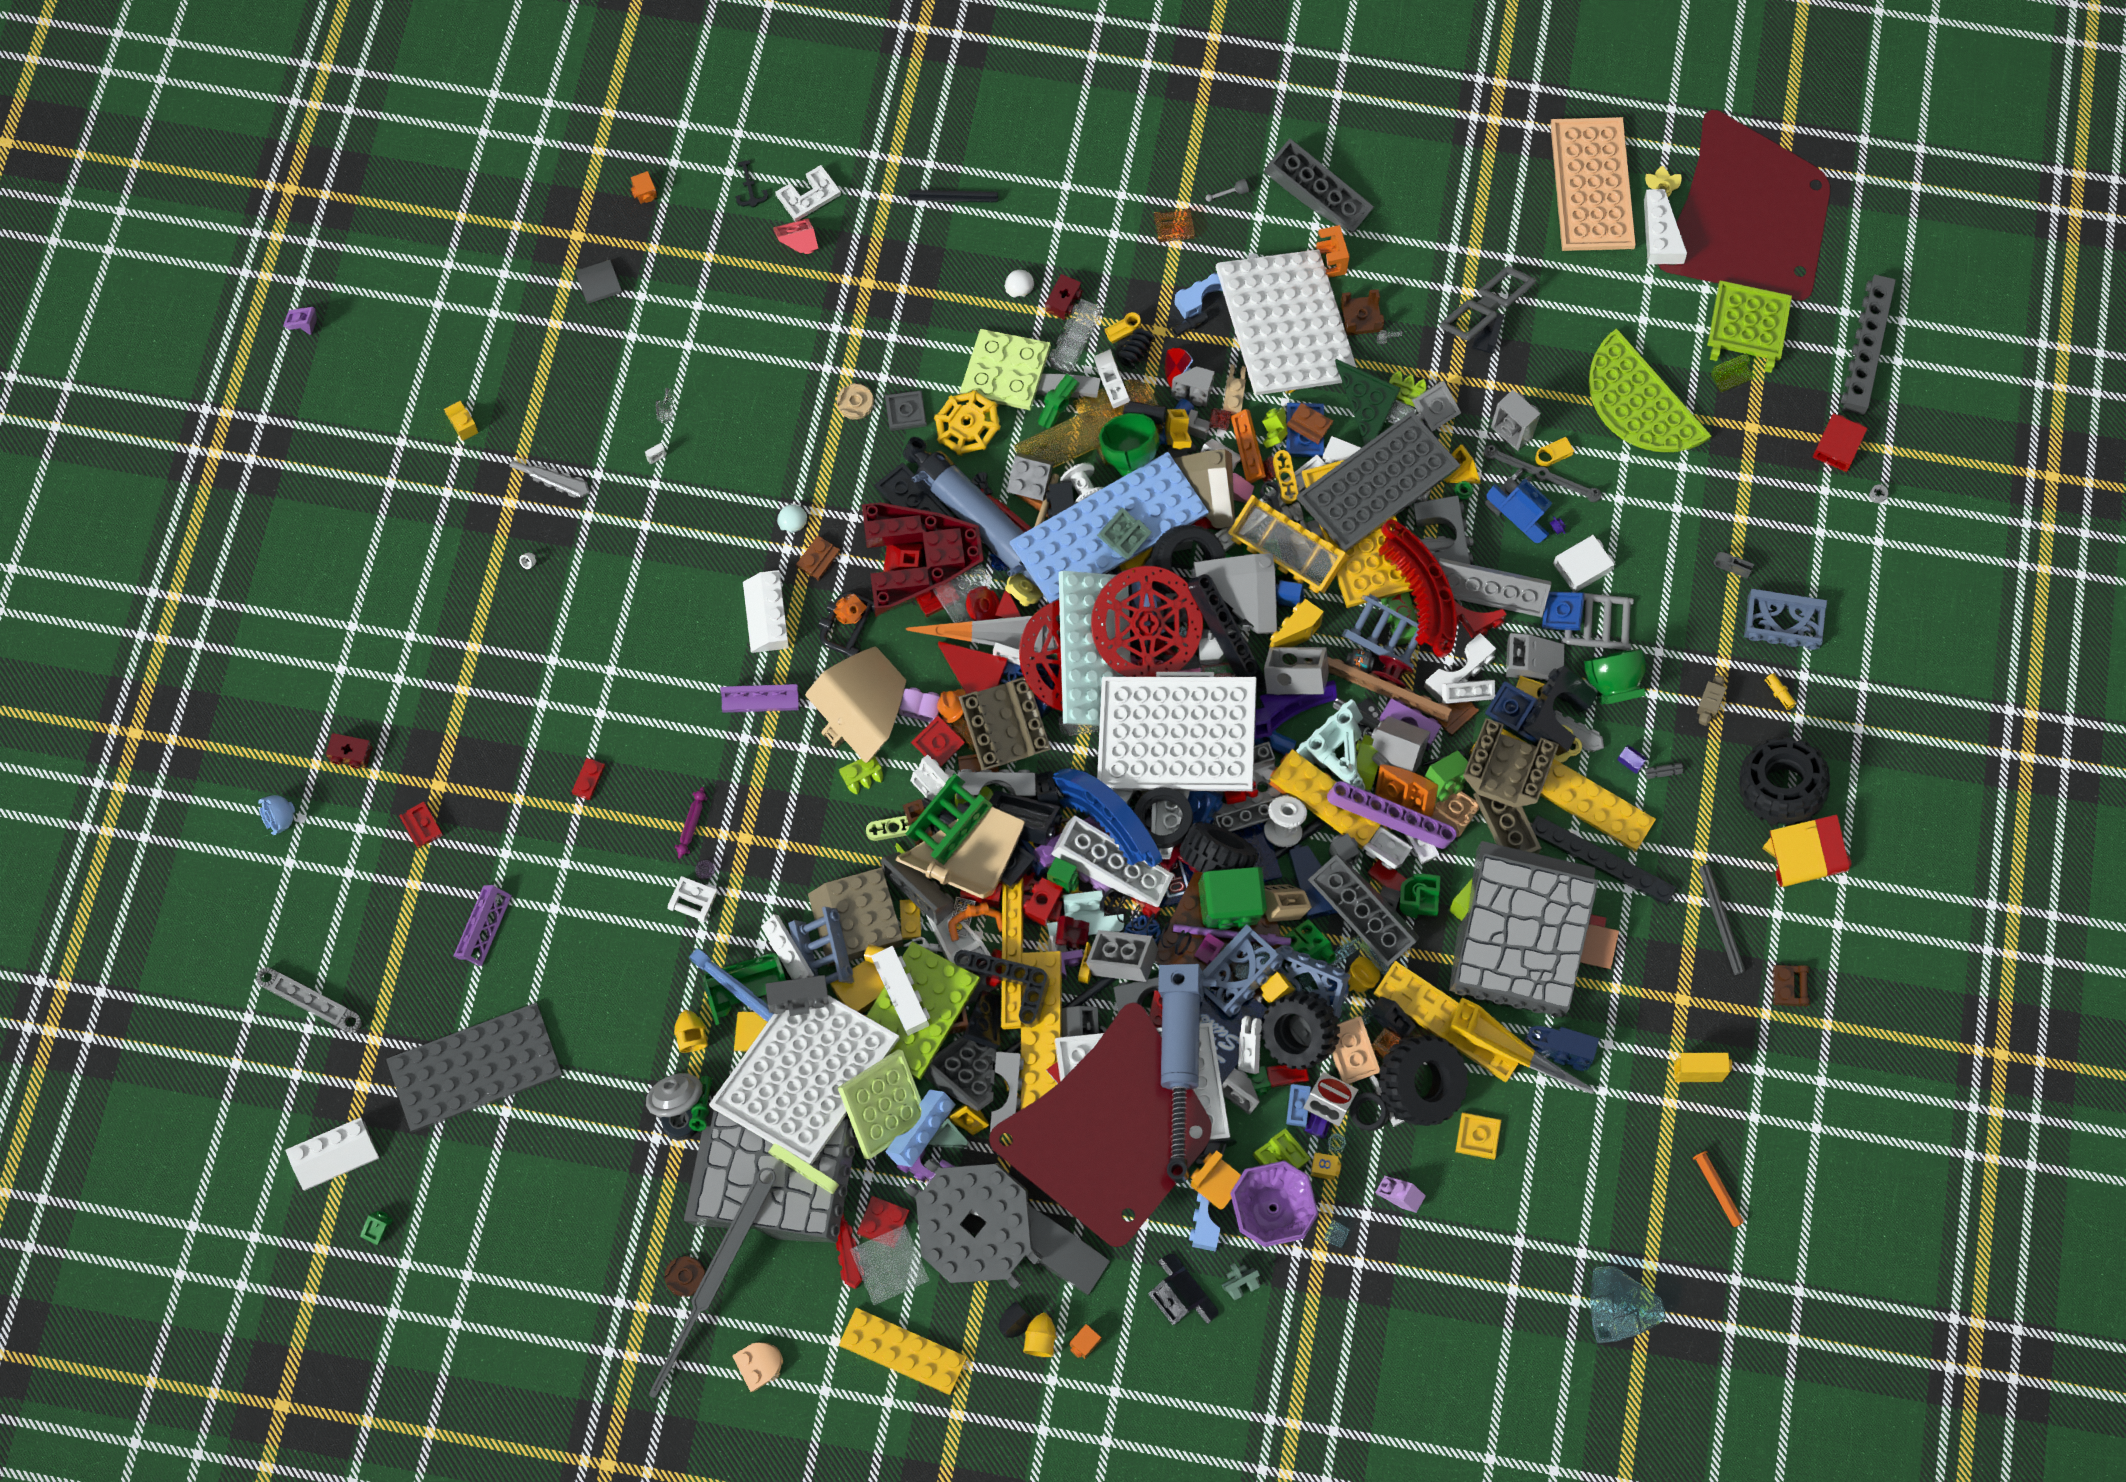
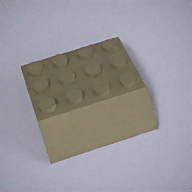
(863, 910)

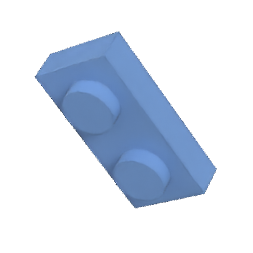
(1297, 1099)

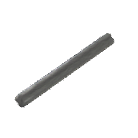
(1721, 919)

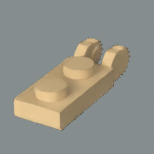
(1234, 391)

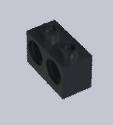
(1392, 1017)

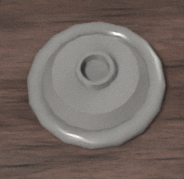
(674, 1095)

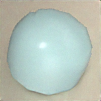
(792, 518)

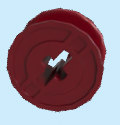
(1393, 670)

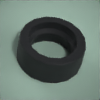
(1354, 1112)

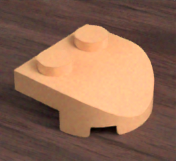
(759, 1364)

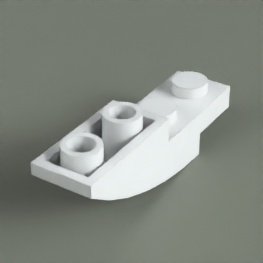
(1111, 378)

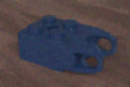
(1564, 1046)

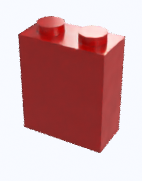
(1839, 442)

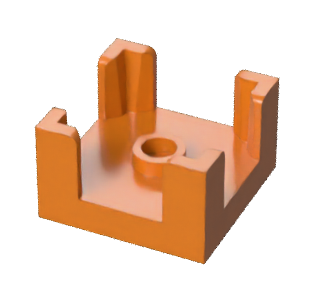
(1338, 249)

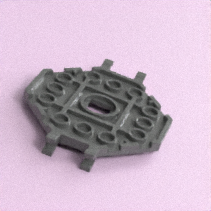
(997, 1200)

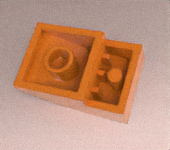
(1407, 789)

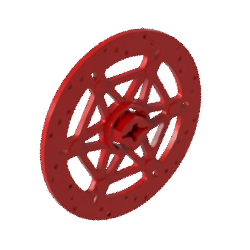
(1157, 622)
(1027, 651)

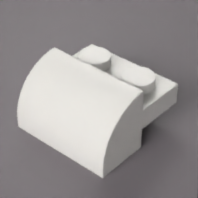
(929, 777)

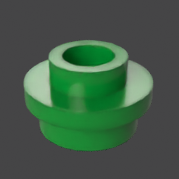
(1463, 485)

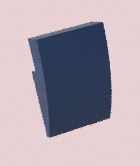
(1511, 708)

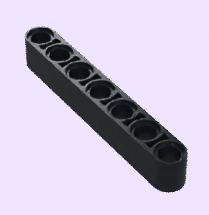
(1225, 630)

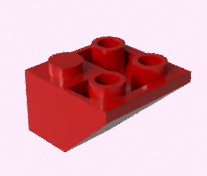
(903, 556)

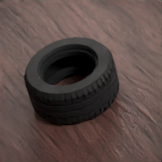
(1175, 536)

